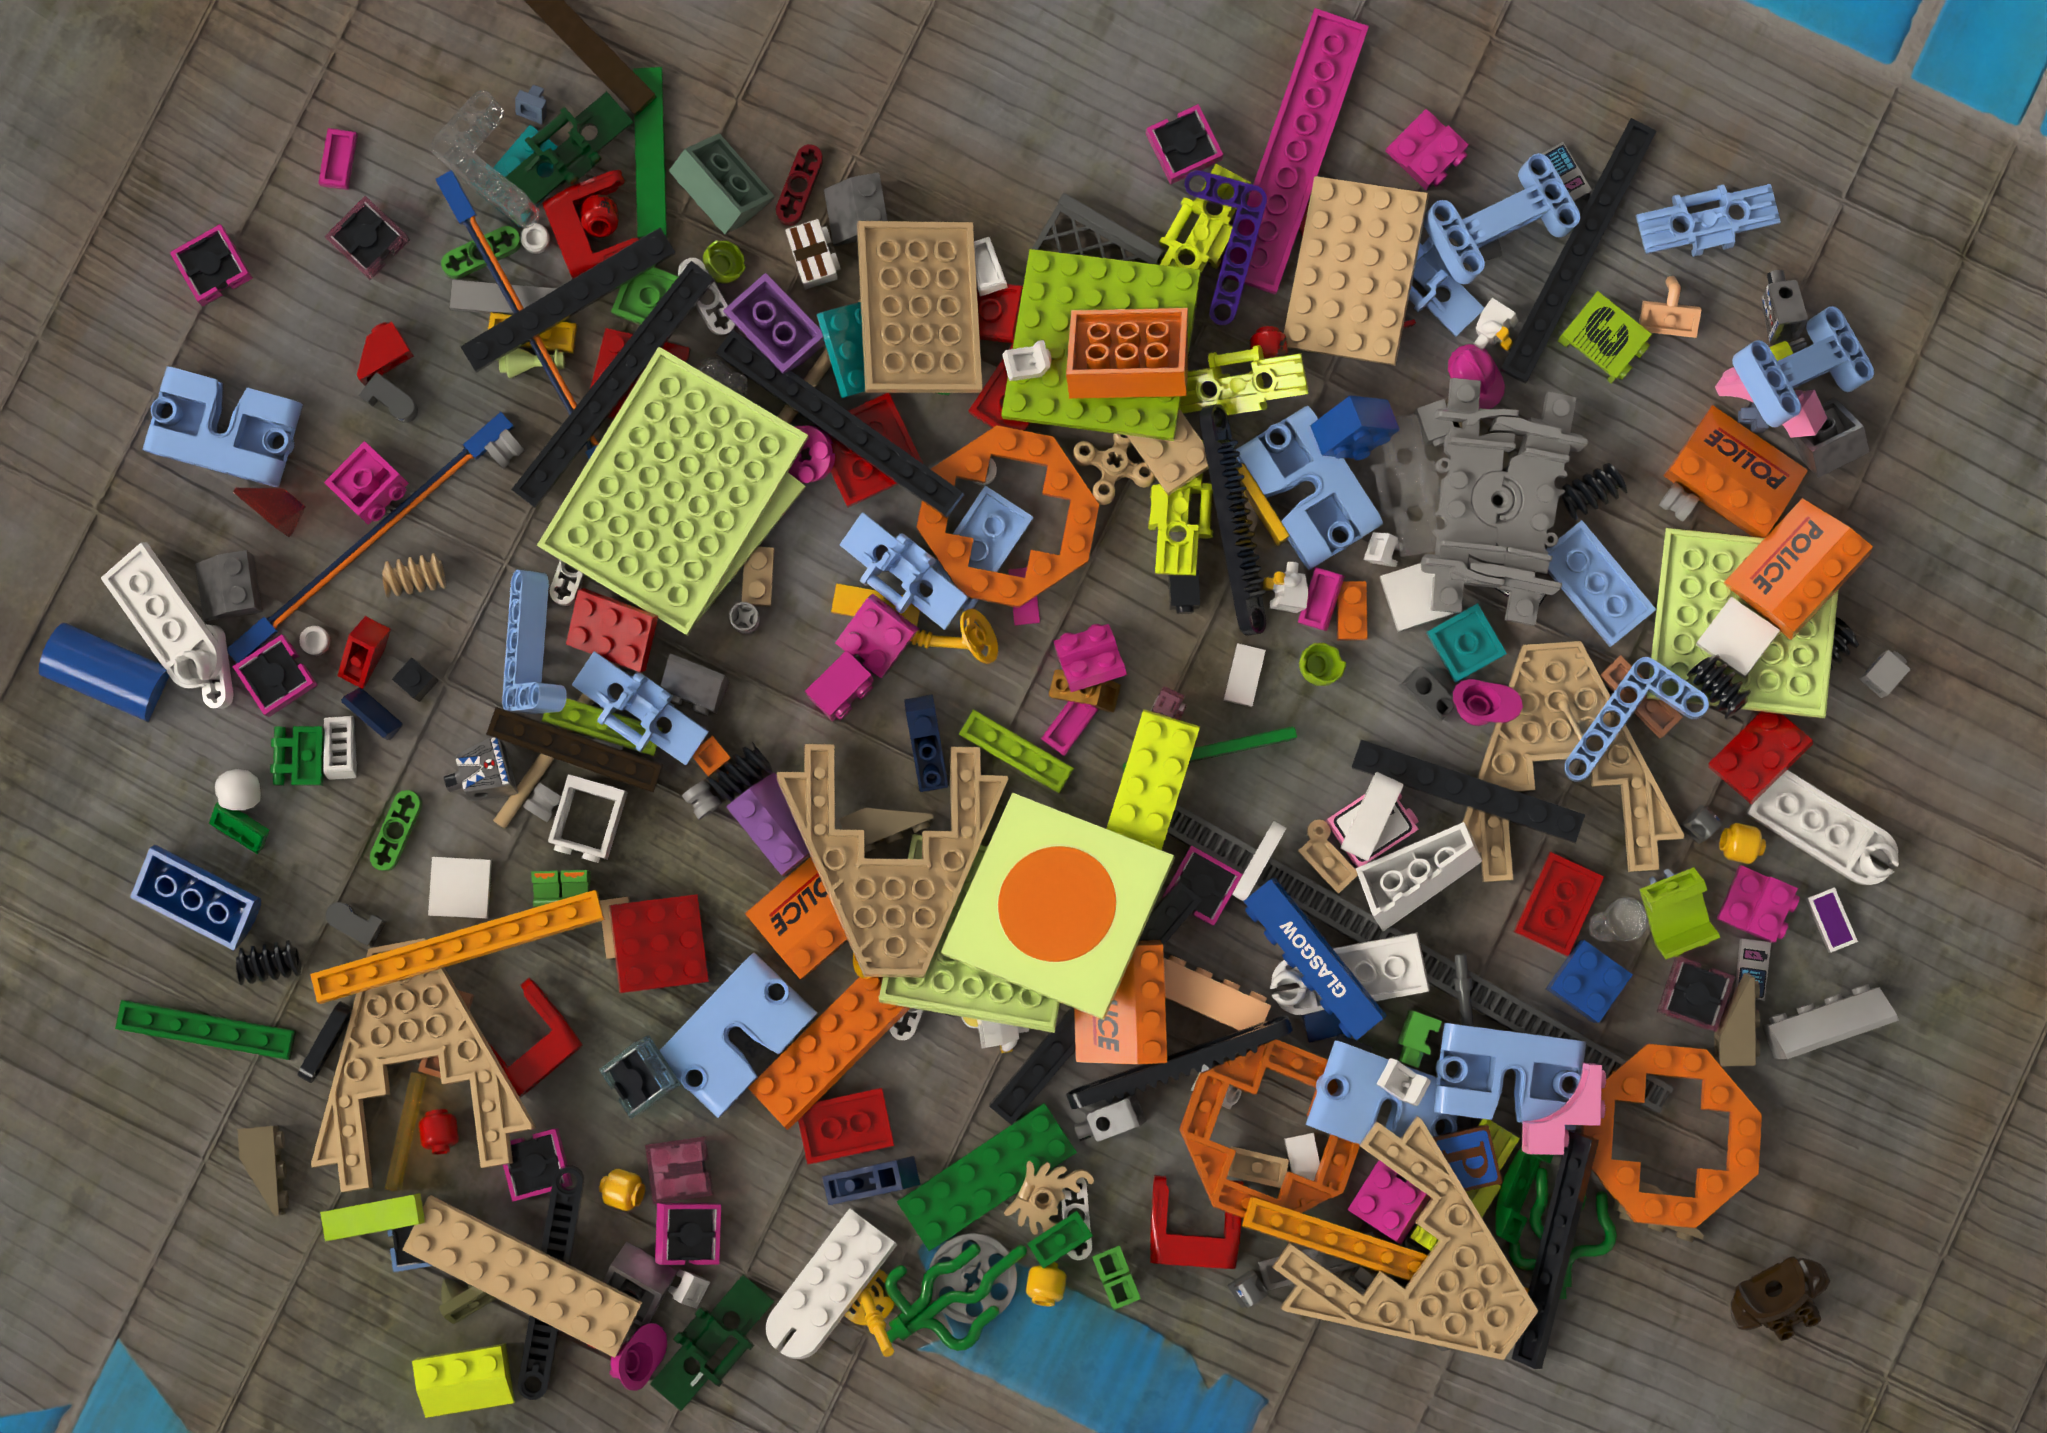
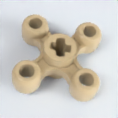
(1110, 473)

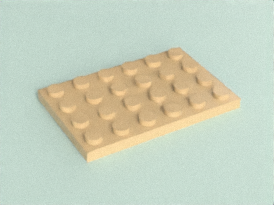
(1355, 270)
(919, 307)

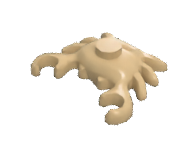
(1042, 1194)

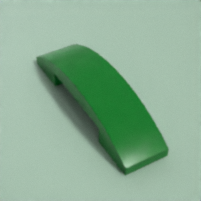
(1513, 1194)

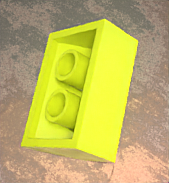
(463, 1380)

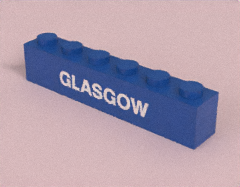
(1314, 958)

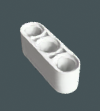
(1372, 816)

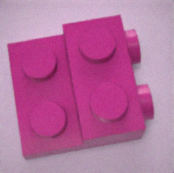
(1428, 150)
(367, 483)
(1089, 657)
(1758, 904)

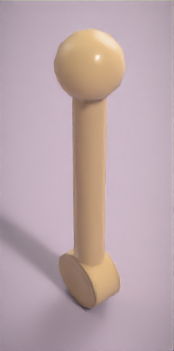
(1564, 705)

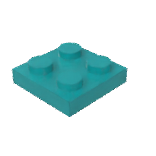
(1466, 643)

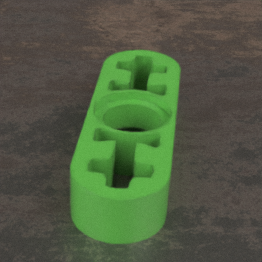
(469, 247)
(383, 834)

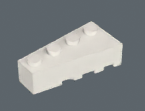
(1416, 873)

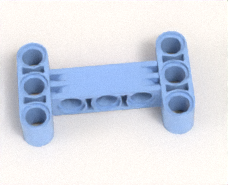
(1501, 218)
(1773, 381)

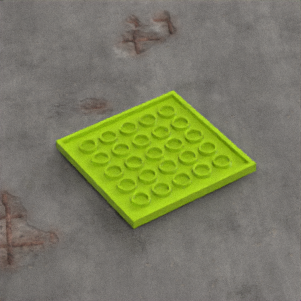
(1070, 282)

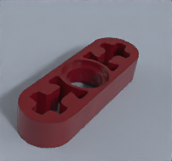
(799, 162)

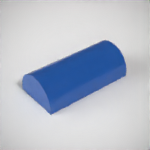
(103, 671)
(195, 897)

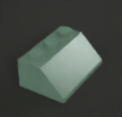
(721, 183)

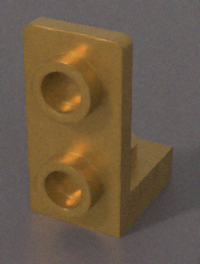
(1101, 696)

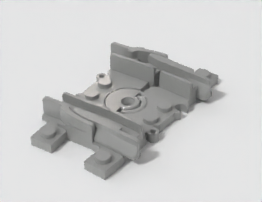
(1505, 535)

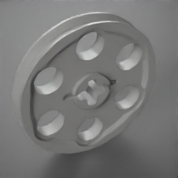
(958, 1282)

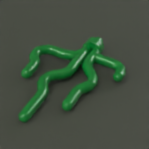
(1577, 1251)
(915, 1315)

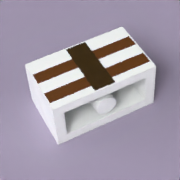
(812, 254)

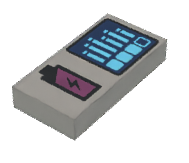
(1568, 171)
(1754, 959)

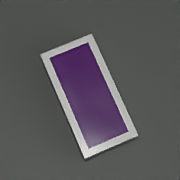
(1831, 920)

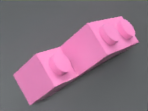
(1804, 424)
(1583, 1108)

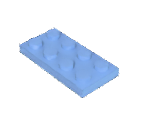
(996, 531)
(1597, 584)

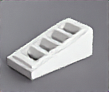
(340, 771)

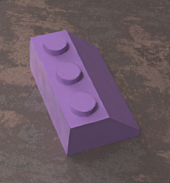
(775, 324)
(770, 824)

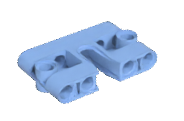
(243, 449)
(1338, 496)
(741, 1003)
(1484, 1058)
(1358, 1098)

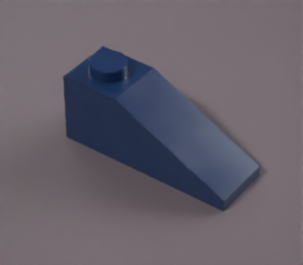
(871, 1180)

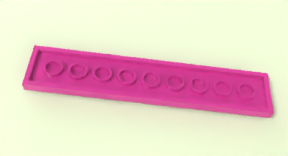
(1299, 143)

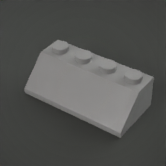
(1828, 1023)

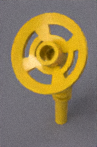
(972, 637)
(874, 1318)

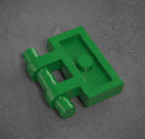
(306, 756)

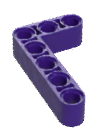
(1236, 240)

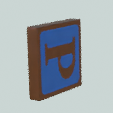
(1471, 1156)

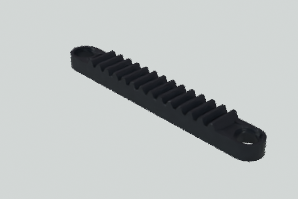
(1233, 519)
(1180, 1062)
(558, 1243)

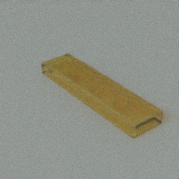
(405, 1131)

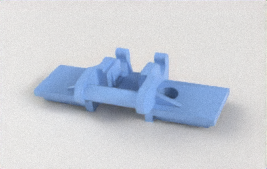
(1710, 226)
(1433, 273)
(907, 563)
(643, 700)

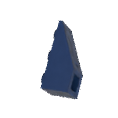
(926, 743)

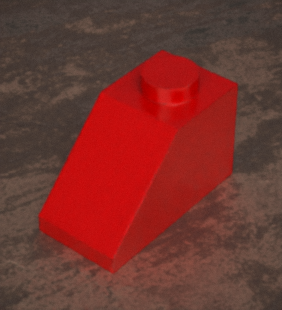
(382, 352)
(363, 651)

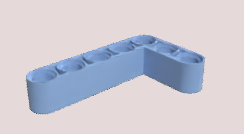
(525, 648)
(1625, 711)

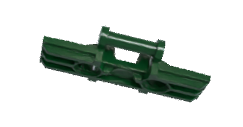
(574, 155)
(705, 1337)

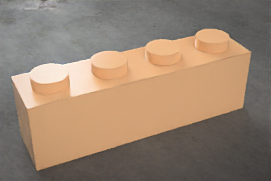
(1211, 998)

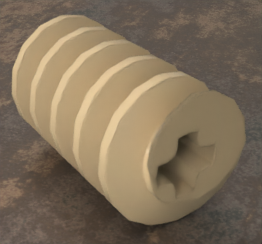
(412, 575)

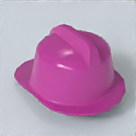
(1477, 364)
(1486, 702)
(639, 1356)

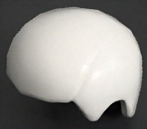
(237, 790)

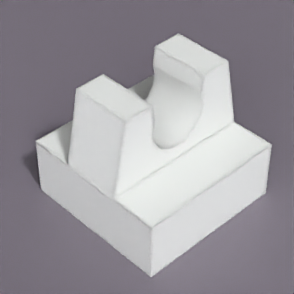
(1381, 549)
(690, 1289)

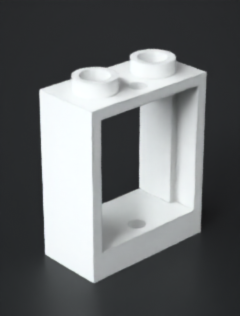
(576, 783)

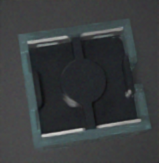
(640, 1076)

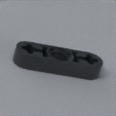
(325, 1042)

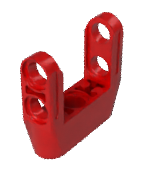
(568, 227)
(548, 1052)
(1190, 1249)

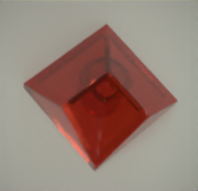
(274, 505)

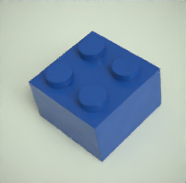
(1355, 427)
(1589, 981)

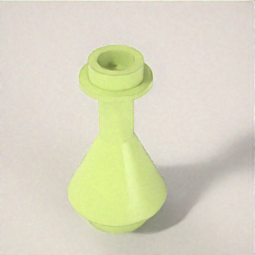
(521, 361)

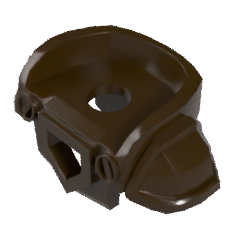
(1800, 1283)

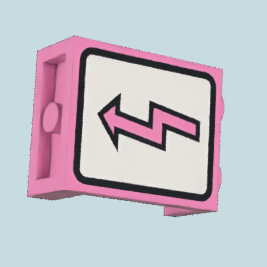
(1398, 827)

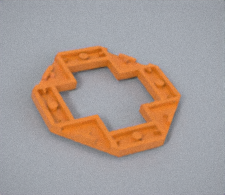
(1060, 482)
(1718, 1094)
(1215, 1160)

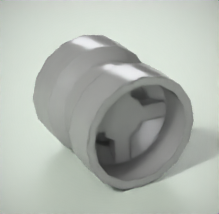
(504, 448)
(1679, 501)
(740, 614)
(702, 799)
(542, 802)

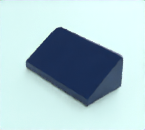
(372, 713)
(1321, 1025)

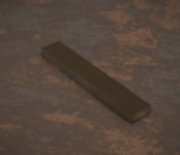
(594, 53)
(574, 749)

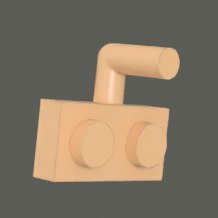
(1670, 317)

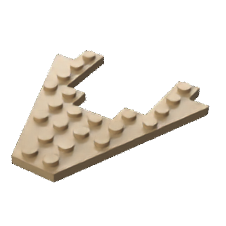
(1544, 733)
(892, 906)
(405, 1024)
(1460, 1293)

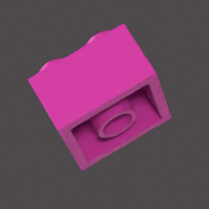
(840, 687)

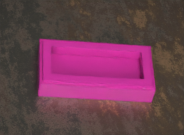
(338, 159)
(1321, 599)
(1068, 726)

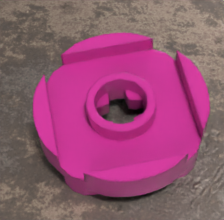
(822, 457)

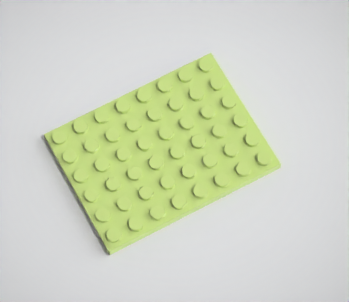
(673, 491)

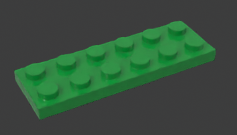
(985, 1177)

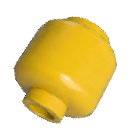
(1742, 843)
(622, 1190)
(1046, 1284)

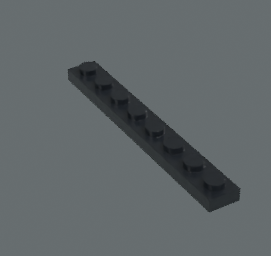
(568, 300)
(1469, 791)
(1556, 1246)

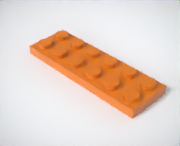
(825, 1051)

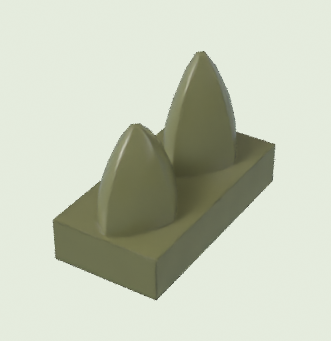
(460, 1303)

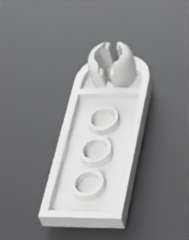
(164, 618)
(1826, 829)
(1383, 966)
(828, 1286)

